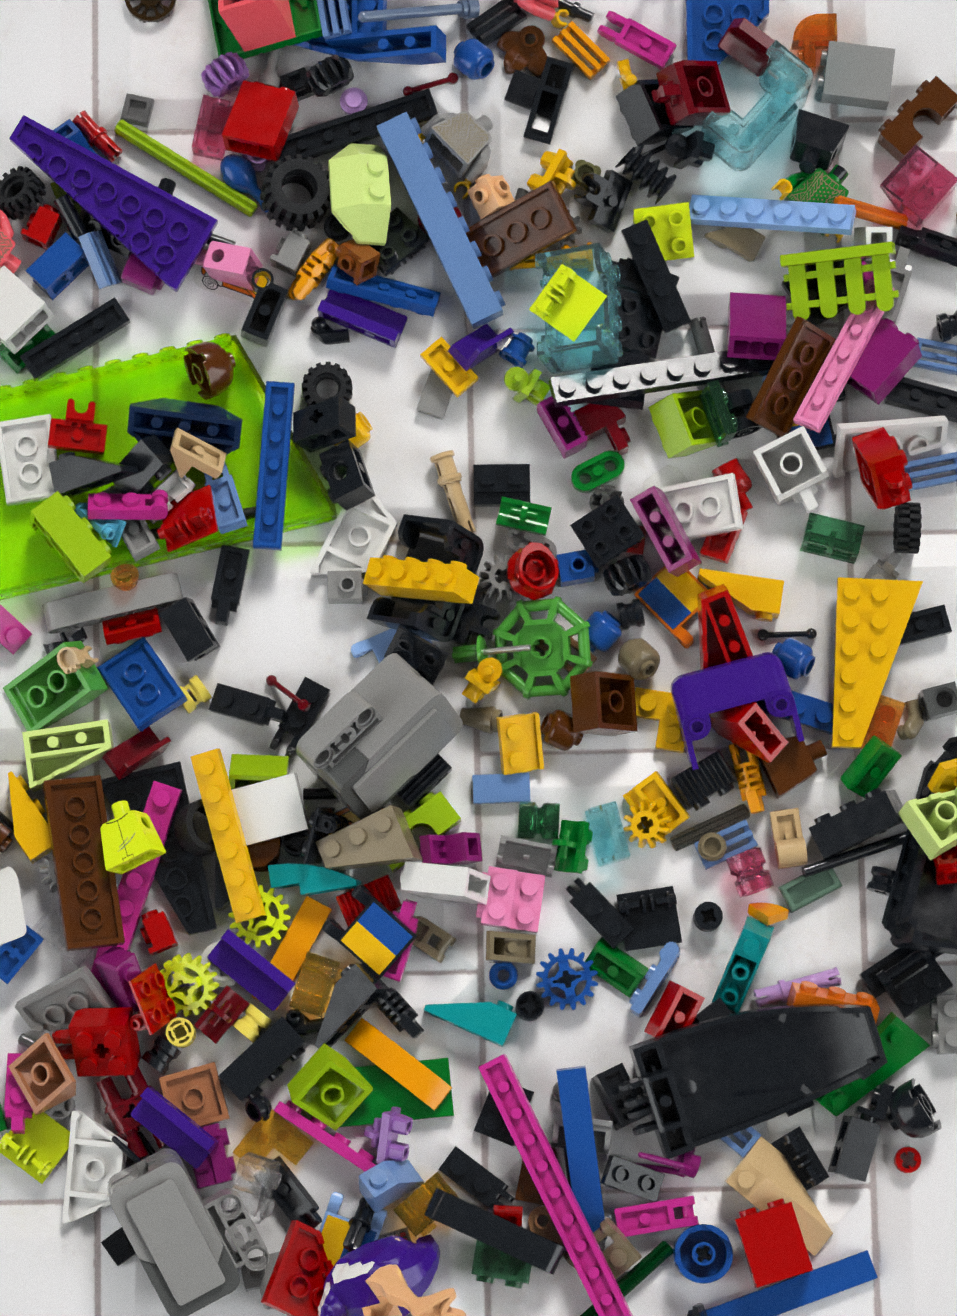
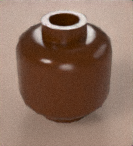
(558, 730)

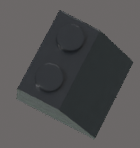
(645, 117)

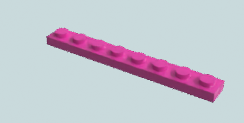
(137, 882)

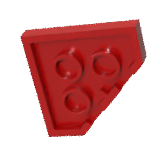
(298, 1272)

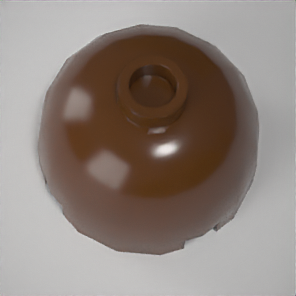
(210, 368)

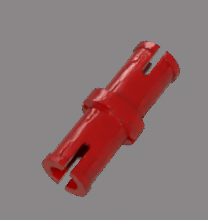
(97, 136)

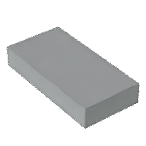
(434, 397)

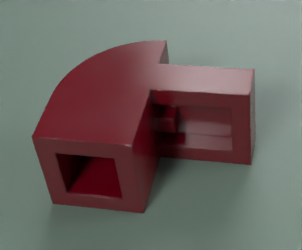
(602, 419)

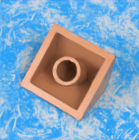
(43, 1075)

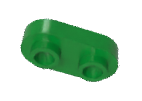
(596, 471)

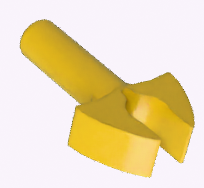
(627, 77)

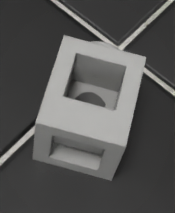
(291, 252)

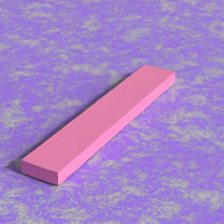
(839, 365)

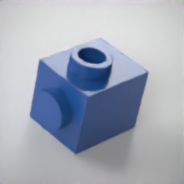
(576, 568)

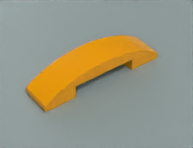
(398, 1064)

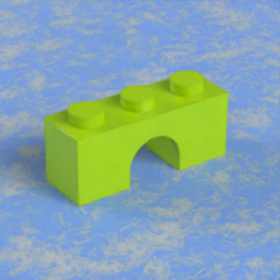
(434, 814)

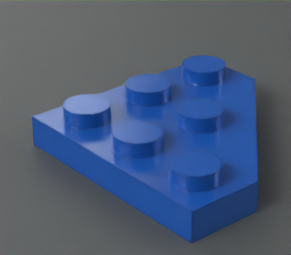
(710, 20)

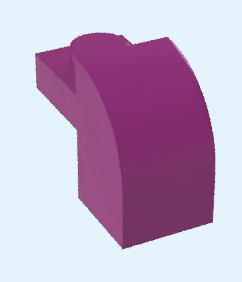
(451, 849)

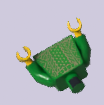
(814, 187)

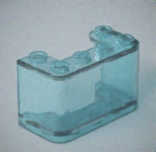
(744, 139)
(599, 339)

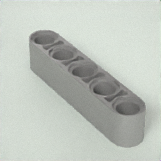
(111, 603)

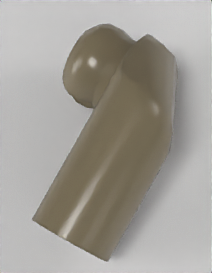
(913, 723)

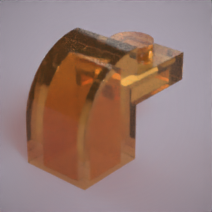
(813, 34)

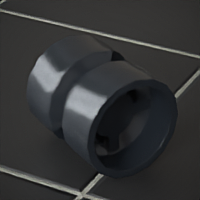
(740, 403)

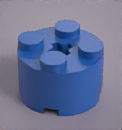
(718, 1248)

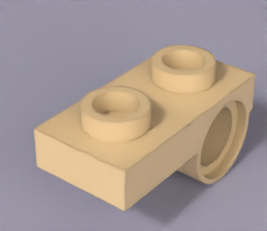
(788, 838)

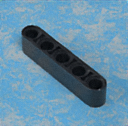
(494, 1231)

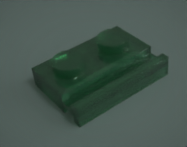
(722, 423)

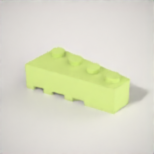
(932, 821)

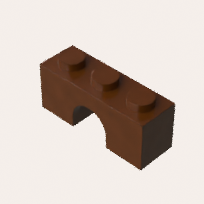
(933, 101)

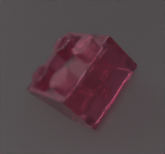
(918, 186)

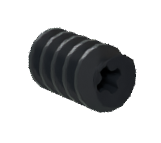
(647, 172)

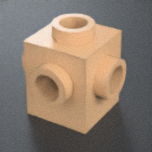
(490, 194)

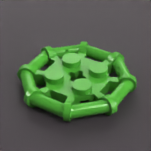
(554, 636)

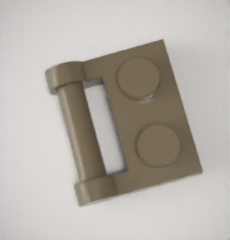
(619, 1254)

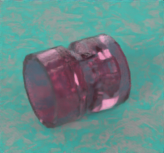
(749, 872)

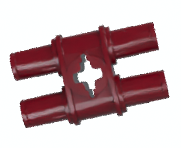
(119, 1108)

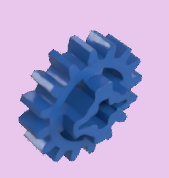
(570, 992)

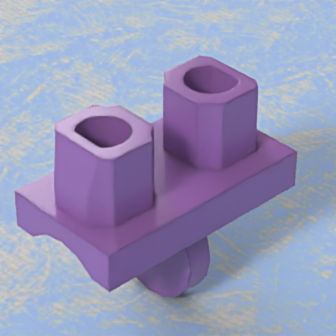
(385, 1135)

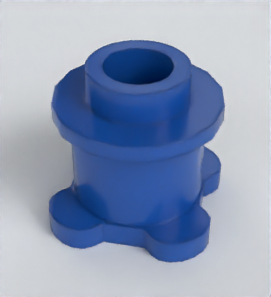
(517, 349)

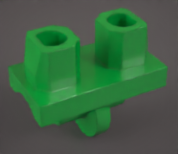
(523, 516)
(572, 846)

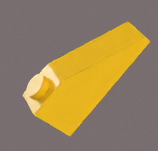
(750, 593)

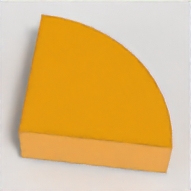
(767, 912)

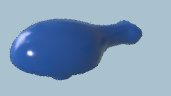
(241, 176)

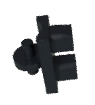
(689, 150)

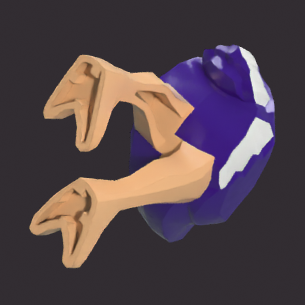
(387, 1281)

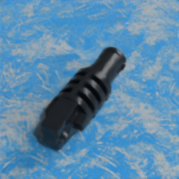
(399, 1012)

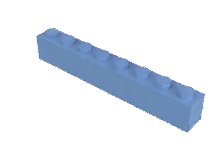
(440, 221)

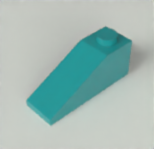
(480, 1018)

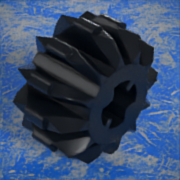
(329, 75)
(627, 575)

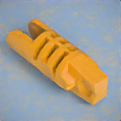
(313, 270)
(749, 779)

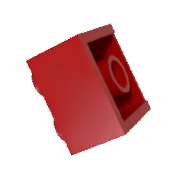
(882, 468)
(100, 1042)

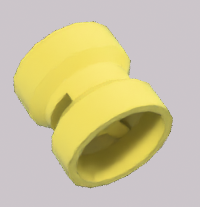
(198, 691)
(252, 1023)
(182, 1036)

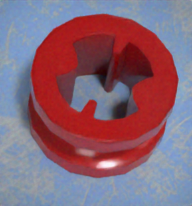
(916, 1158)

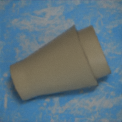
(481, 718)

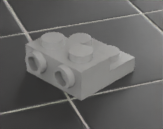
(945, 1015)

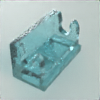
(608, 834)

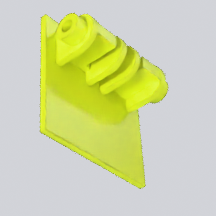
(670, 227)
(568, 302)
(37, 1149)

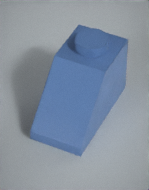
(388, 1183)

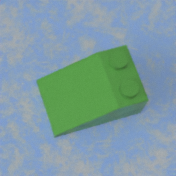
(48, 694)

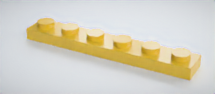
(228, 835)

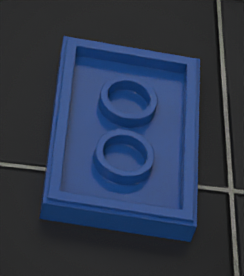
(142, 684)

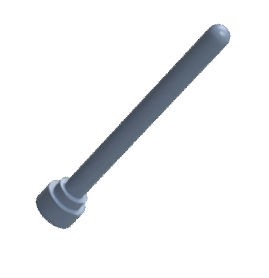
(463, 8)

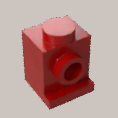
(42, 227)
(158, 932)

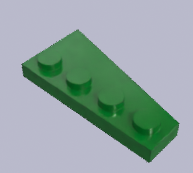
(900, 1047)

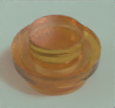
(124, 577)

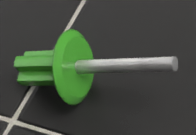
(479, 651)

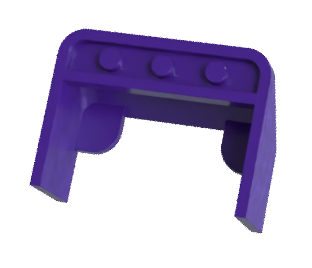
(731, 686)

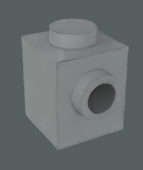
(345, 587)

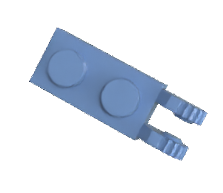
(226, 502)
(656, 977)

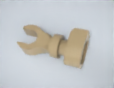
(72, 658)

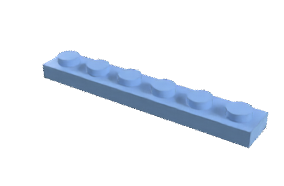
(772, 214)

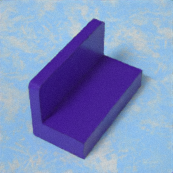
(478, 346)

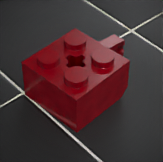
(691, 92)

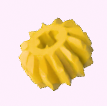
(655, 831)

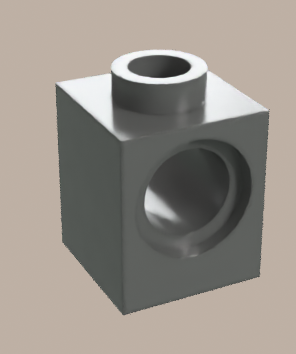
(931, 708)

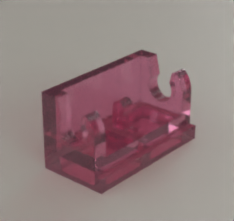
(209, 128)

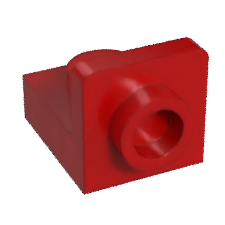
(946, 867)

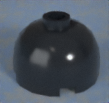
(912, 1111)

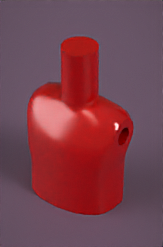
(742, 480)

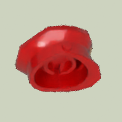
(533, 571)

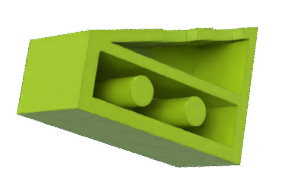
(70, 536)

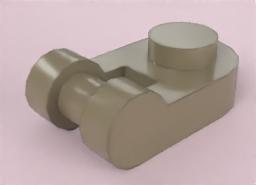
(425, 931)

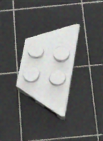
(355, 538)
(89, 1167)

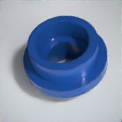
(496, 982)

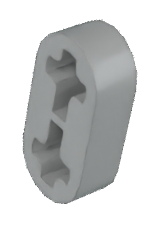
(528, 537)

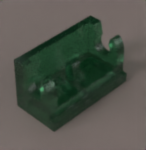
(832, 538)

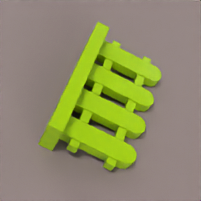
(853, 273)

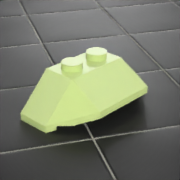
(361, 192)

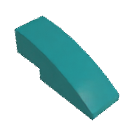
(310, 878)

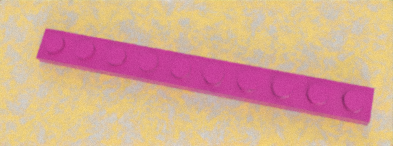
(554, 1188)

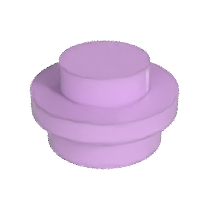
(353, 100)

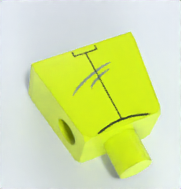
(129, 839)

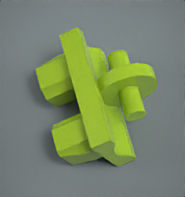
(527, 385)

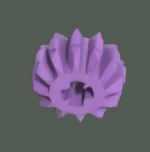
(225, 74)

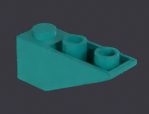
(743, 963)

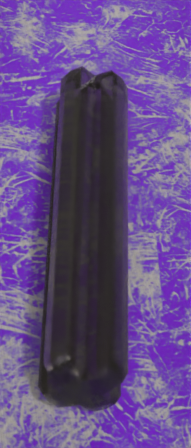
(711, 825)

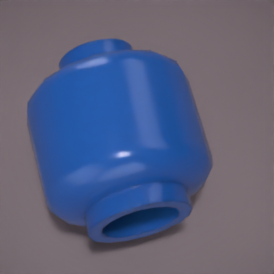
(473, 59)
(603, 630)
(795, 657)

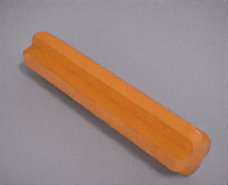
(874, 213)

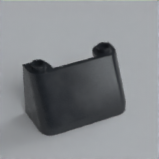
(427, 540)

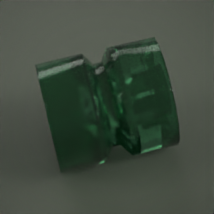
(538, 820)

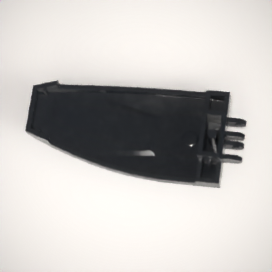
(747, 1069)

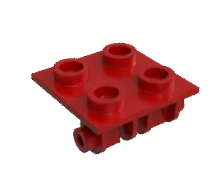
(189, 519)
(153, 1001)

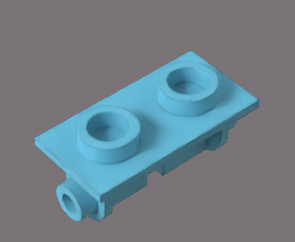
(106, 528)

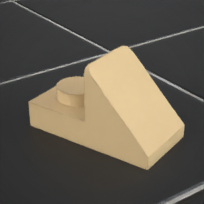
(193, 452)

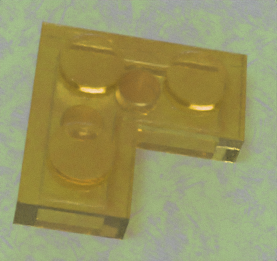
(275, 1134)

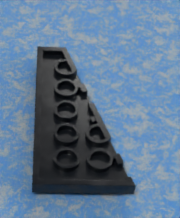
(178, 871)

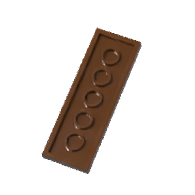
(84, 886)

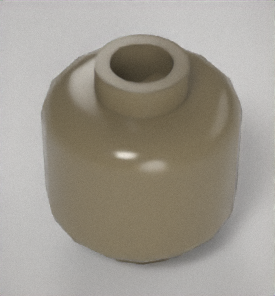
(638, 659)

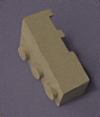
(370, 842)

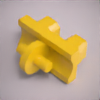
(557, 168)
(483, 679)

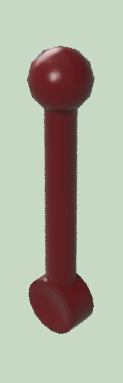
(451, 79)
(303, 704)

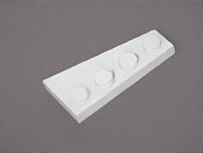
(911, 434)

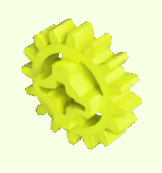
(271, 922)
(189, 971)

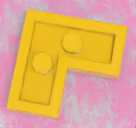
(660, 707)

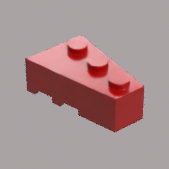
(720, 629)

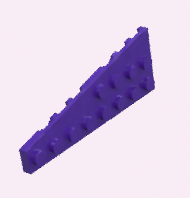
(144, 218)

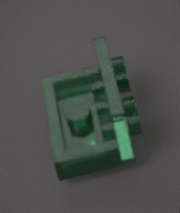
(493, 1263)

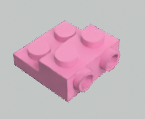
(512, 900)

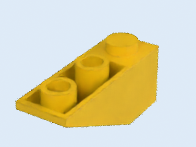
(29, 825)

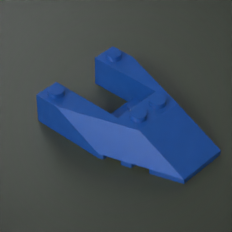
(376, 44)

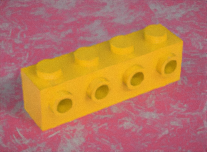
(421, 580)

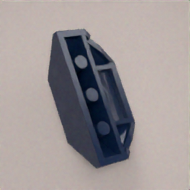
(201, 420)

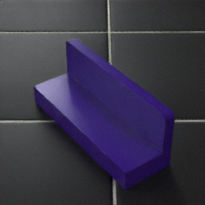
(363, 317)
(251, 970)
(173, 1127)

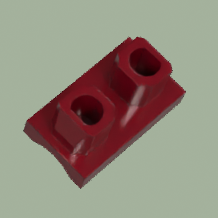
(221, 1014)

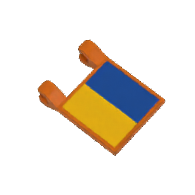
(672, 601)

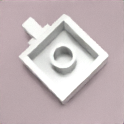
(792, 468)

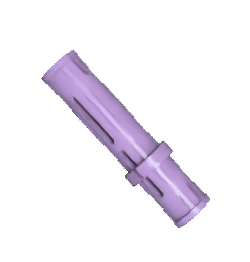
(781, 990)

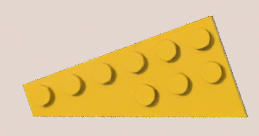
(867, 637)

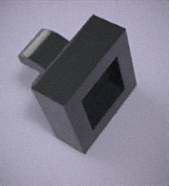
(297, 82)

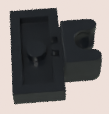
(605, 197)
(473, 619)

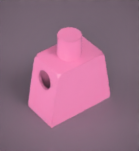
(230, 263)

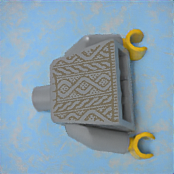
(460, 144)

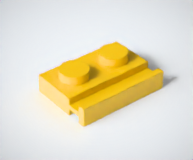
(520, 743)
(656, 789)

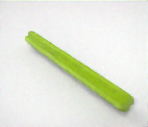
(185, 168)

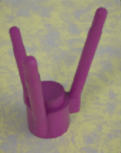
(682, 1165)

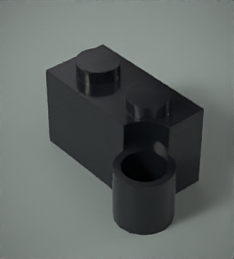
(264, 309)

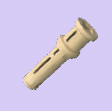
(450, 481)

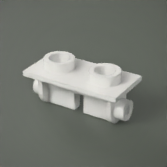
(176, 488)

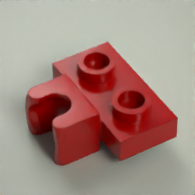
(78, 431)

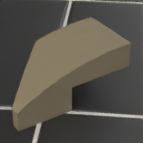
(742, 241)

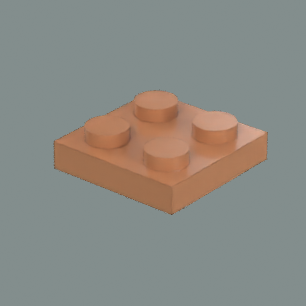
(197, 1094)

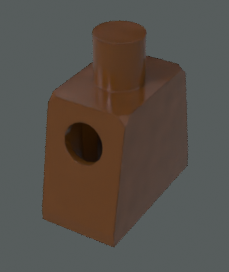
(792, 765)

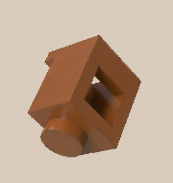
(357, 260)

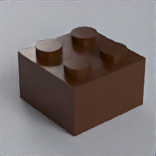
(603, 703)

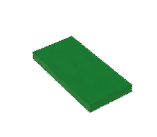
(390, 1093)

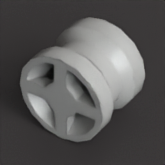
(62, 1113)

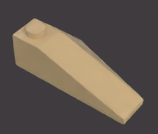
(767, 1177)

